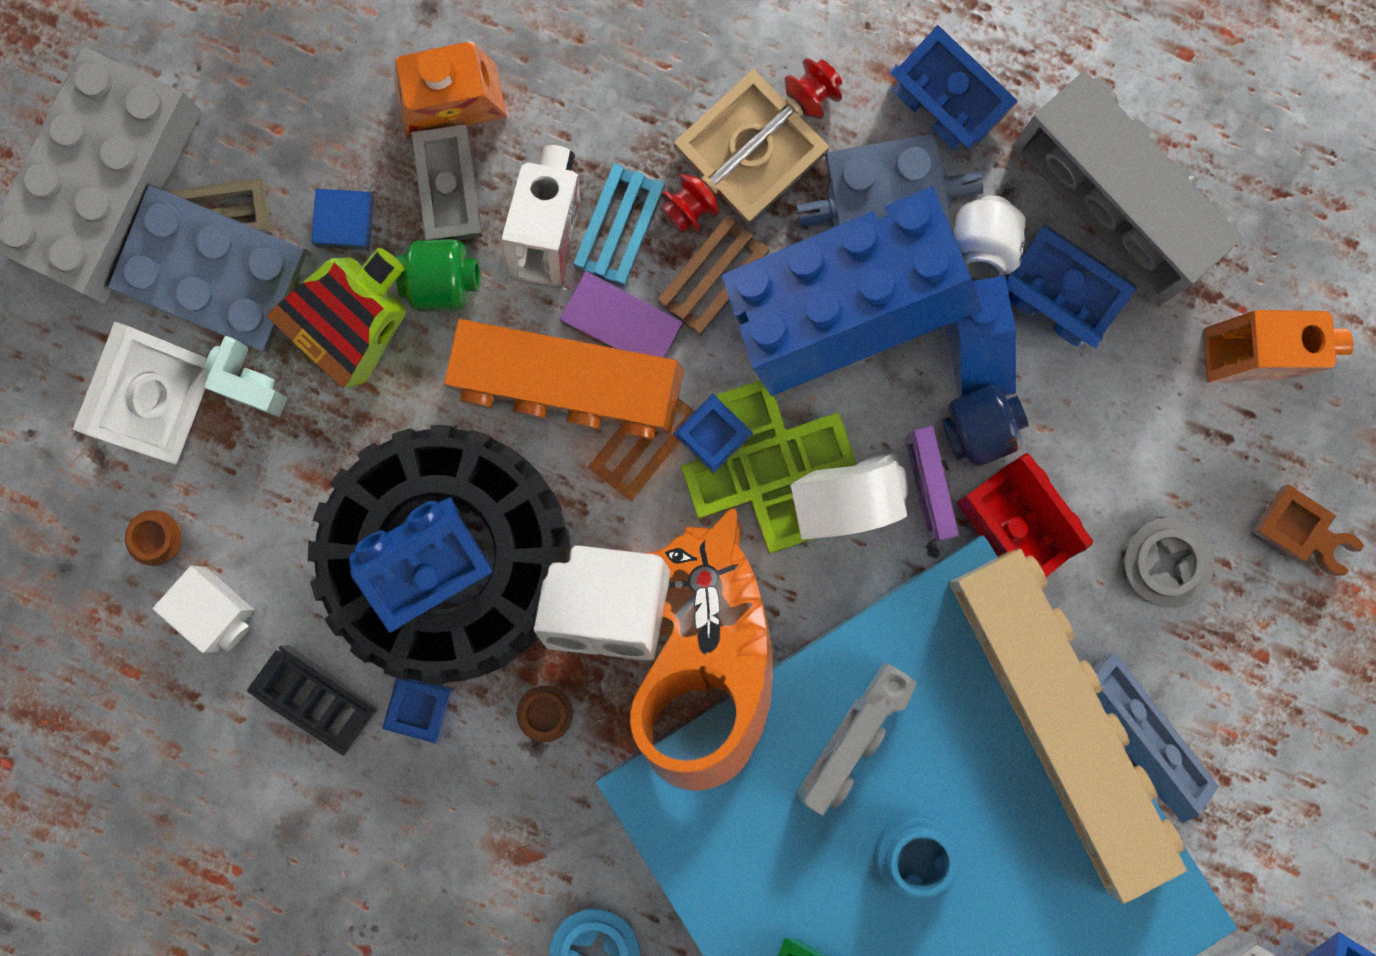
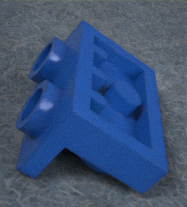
(417, 563)

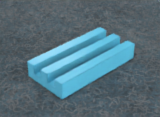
(635, 181)

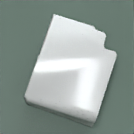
(604, 603)

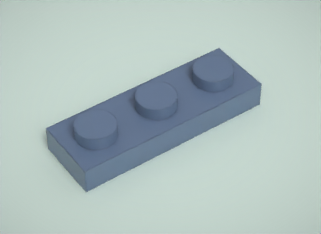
(1154, 742)

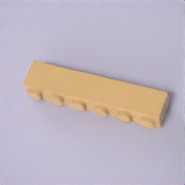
(1069, 726)

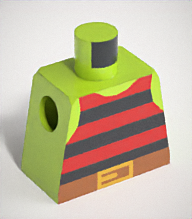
(344, 315)

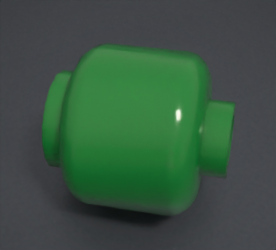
(438, 275)

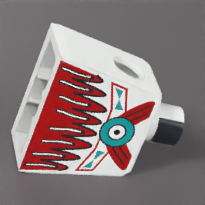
(542, 219)

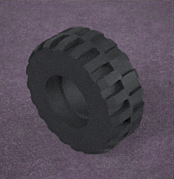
(378, 497)

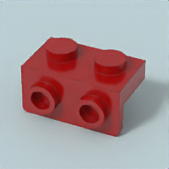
(1025, 512)

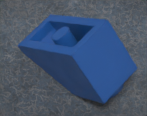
(985, 342)

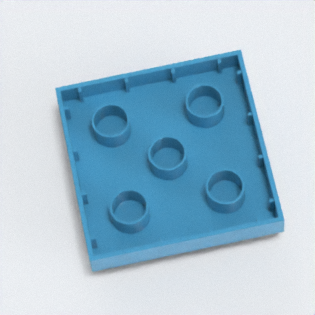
(938, 843)

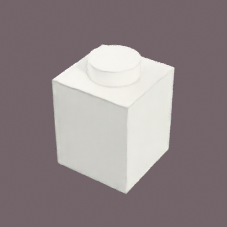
(205, 611)

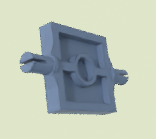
(882, 173)

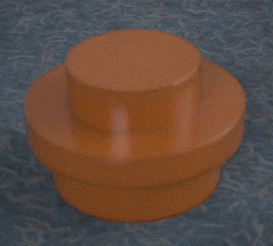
(153, 538)
(544, 713)

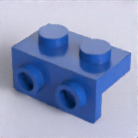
(952, 89)
(1068, 288)

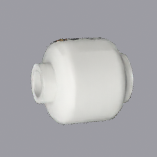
(990, 236)

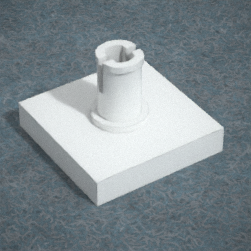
(143, 394)

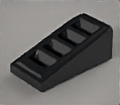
(301, 716)

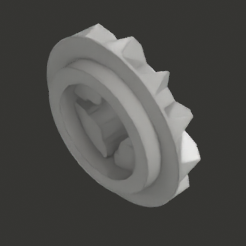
(1192, 571)

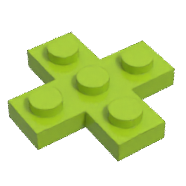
(768, 465)

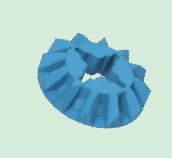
(586, 925)

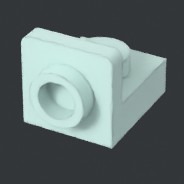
(250, 388)

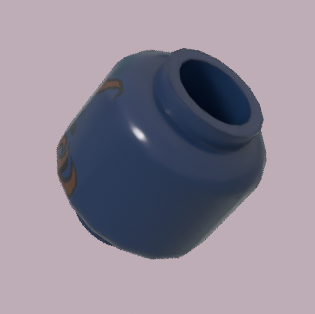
(985, 425)

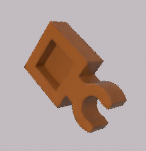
(1301, 528)

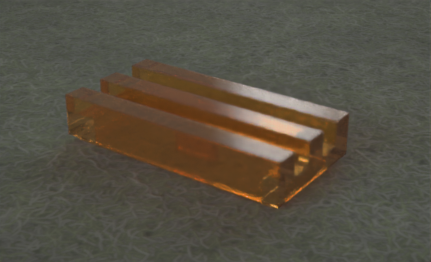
(615, 478)

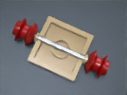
(751, 146)

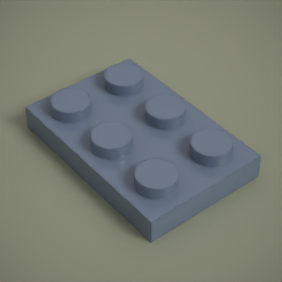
(206, 268)

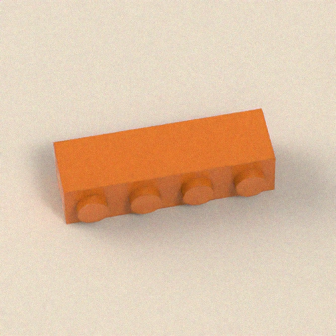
(564, 377)

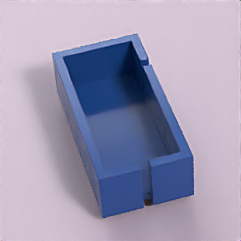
(851, 292)

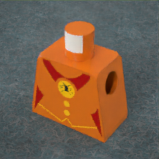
(448, 88)
(1274, 345)

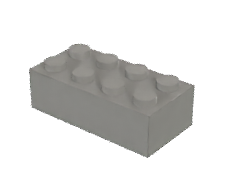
(91, 170)
(1127, 187)

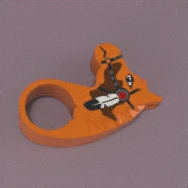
(714, 641)

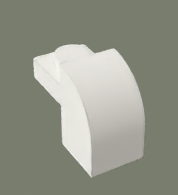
(851, 497)

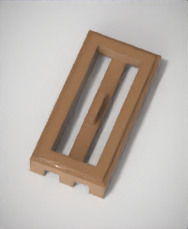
(742, 240)

